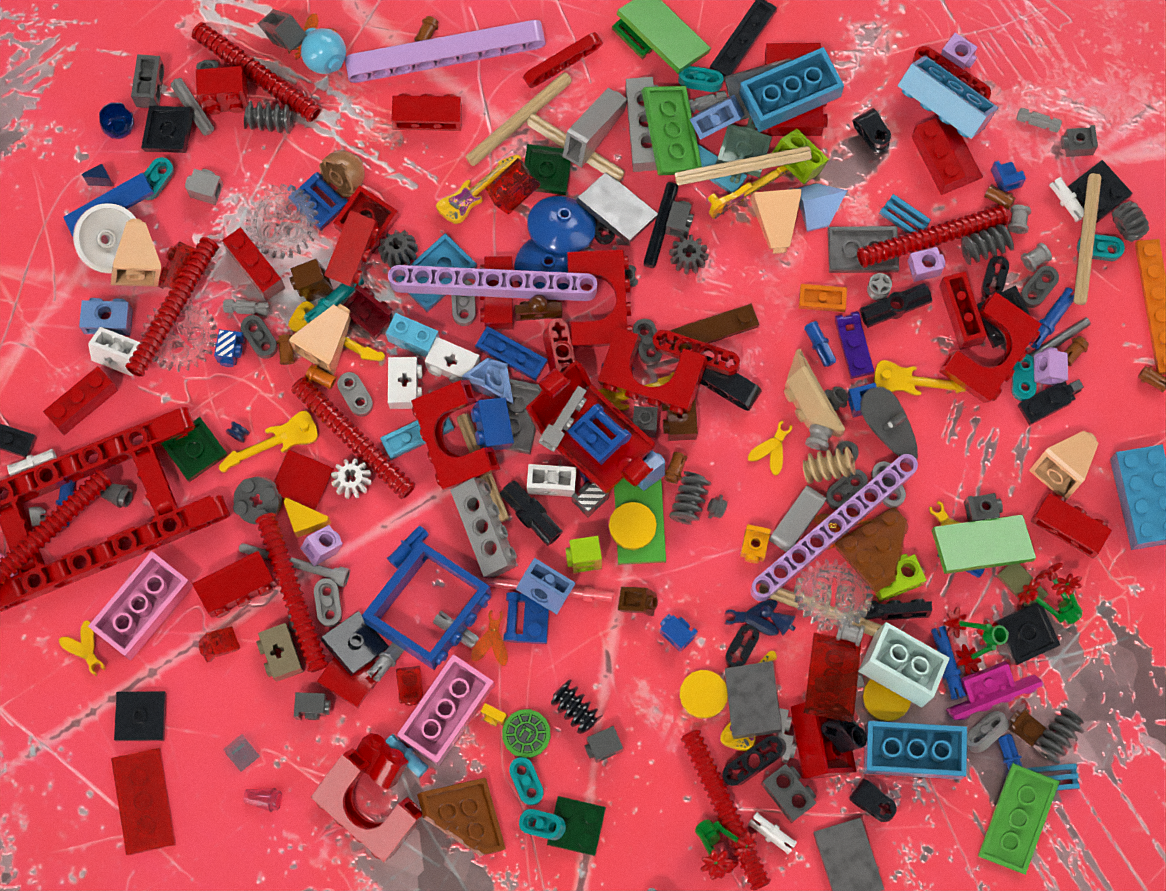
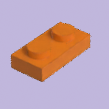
(822, 298)

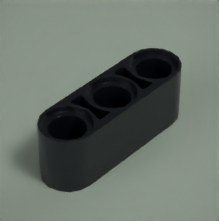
(731, 387)

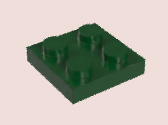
(548, 168)
(195, 451)
(582, 825)

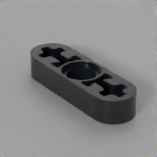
(744, 758)

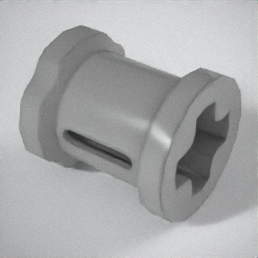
(1019, 219)
(1036, 257)
(851, 634)

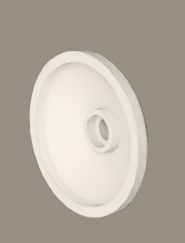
(91, 226)

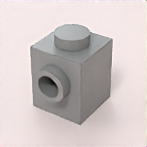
(204, 186)

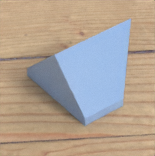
(819, 205)
(490, 379)

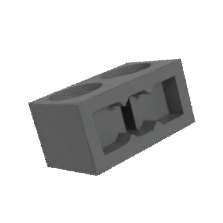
(282, 29)
(147, 81)
(783, 796)

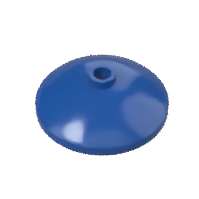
(559, 233)
(533, 258)

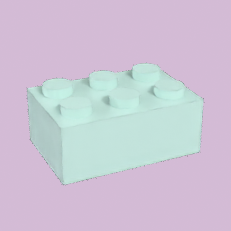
(904, 664)

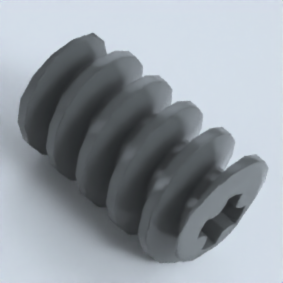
(268, 118)
(986, 242)
(689, 498)
(1059, 734)

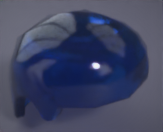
(116, 120)

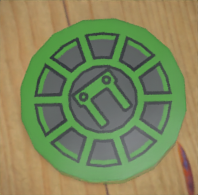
(526, 733)

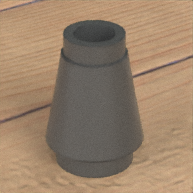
(118, 495)

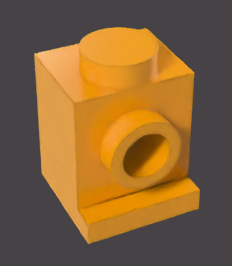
(759, 534)

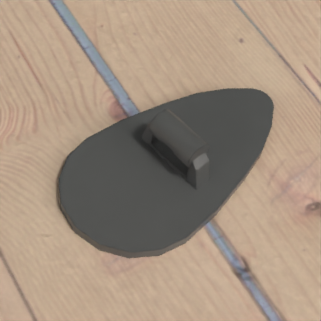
(888, 421)

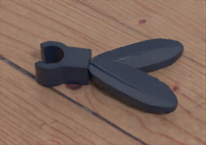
(753, 618)

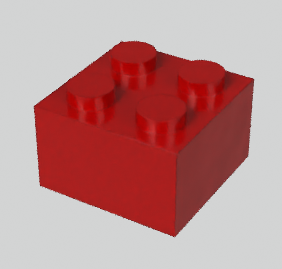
(222, 90)
(371, 206)

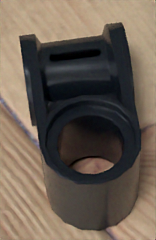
(871, 127)
(844, 734)
(869, 797)

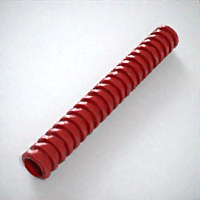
(256, 72)
(932, 236)
(171, 307)
(353, 437)
(53, 524)
(291, 592)
(723, 805)

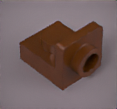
(637, 600)
(1025, 727)

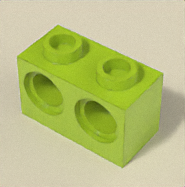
(803, 170)
(584, 554)
(902, 583)

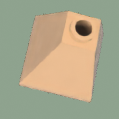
(777, 216)
(136, 257)
(323, 338)
(1066, 463)

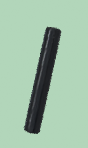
(660, 225)

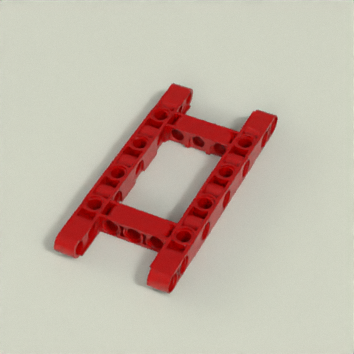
(74, 467)

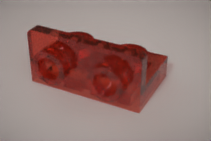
(512, 187)
(177, 258)

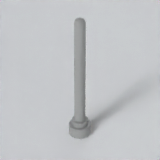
(338, 575)

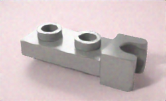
(553, 434)

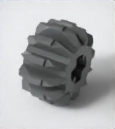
(1130, 221)
(398, 249)
(697, 257)

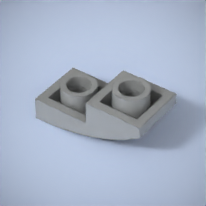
(790, 747)

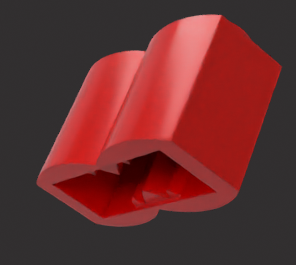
(385, 762)

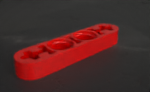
(562, 60)
(953, 69)
(698, 347)

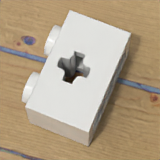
(112, 349)
(446, 352)
(399, 370)
(551, 480)

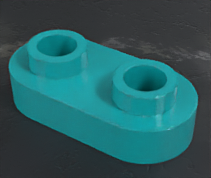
(701, 79)
(157, 180)
(1101, 246)
(1023, 376)
(527, 781)
(544, 824)

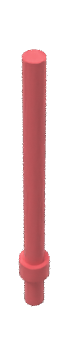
(587, 593)

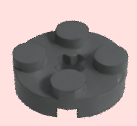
(250, 488)

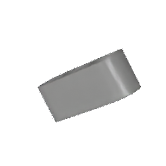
(797, 519)

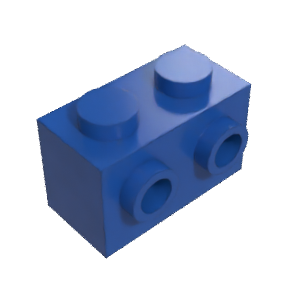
(492, 424)

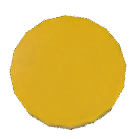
(632, 526)
(703, 694)
(883, 703)

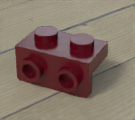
(368, 312)

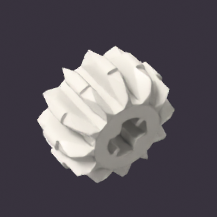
(351, 487)

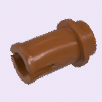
(427, 28)
(1000, 197)
(1077, 347)
(285, 350)
(1153, 378)
(675, 468)

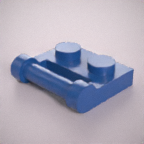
(326, 213)
(593, 439)
(535, 620)

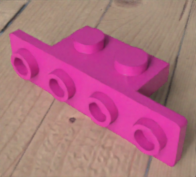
(990, 688)

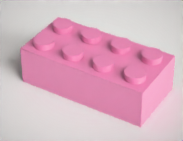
(141, 605)
(445, 710)

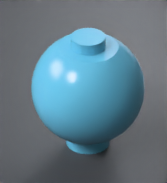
(323, 50)

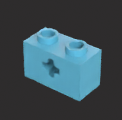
(411, 335)

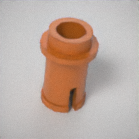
(320, 376)

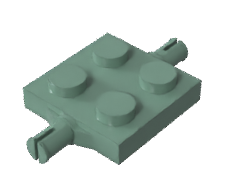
(742, 144)

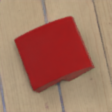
(302, 479)
(350, 688)

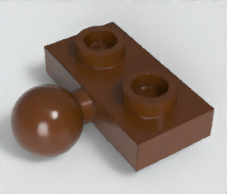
(538, 309)

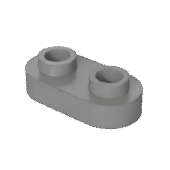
(463, 304)
(355, 393)
(900, 493)
(327, 603)
(987, 731)

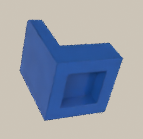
(1007, 177)
(855, 396)

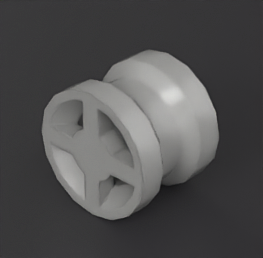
(881, 281)
(819, 437)

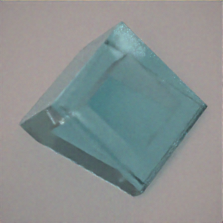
(241, 752)

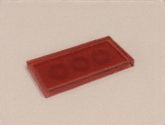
(832, 678)
(143, 801)

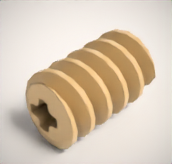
(829, 466)

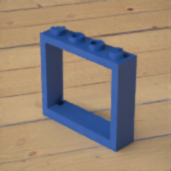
(397, 583)

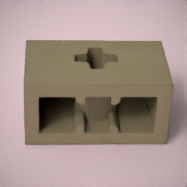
(289, 663)

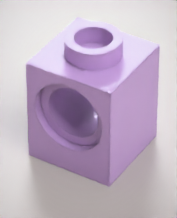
(960, 44)
(919, 271)
(1050, 366)
(316, 551)

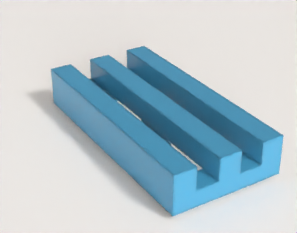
(907, 208)
(1074, 775)

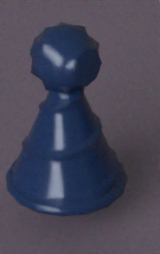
(782, 621)

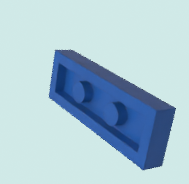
(511, 353)

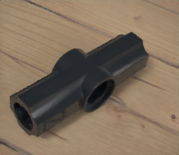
(908, 299)
(531, 513)

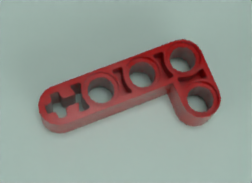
(562, 344)

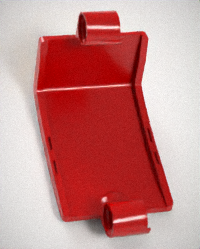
(624, 462)

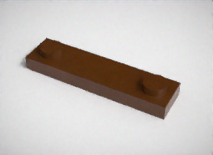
(718, 326)

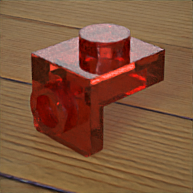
(218, 643)
(409, 685)

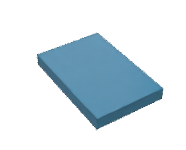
(440, 254)

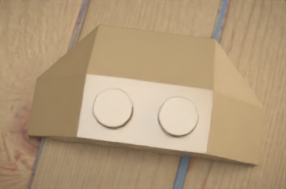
(809, 398)

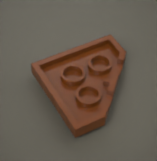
(876, 548)
(465, 814)

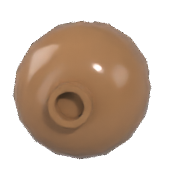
(343, 171)

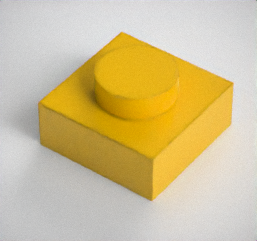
(493, 716)

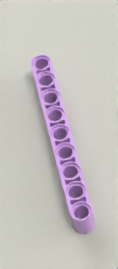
(445, 51)
(483, 276)
(840, 517)

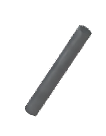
(1064, 336)

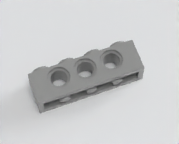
(642, 157)
(465, 498)

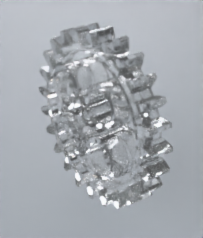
(283, 200)
(195, 321)
(855, 595)

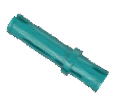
(333, 298)

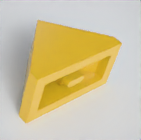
(305, 519)

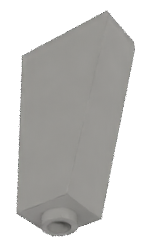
(593, 126)

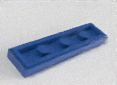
(124, 195)

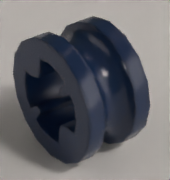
(237, 432)

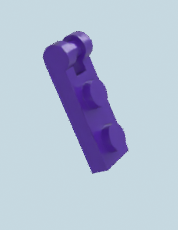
(854, 345)

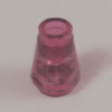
(263, 798)

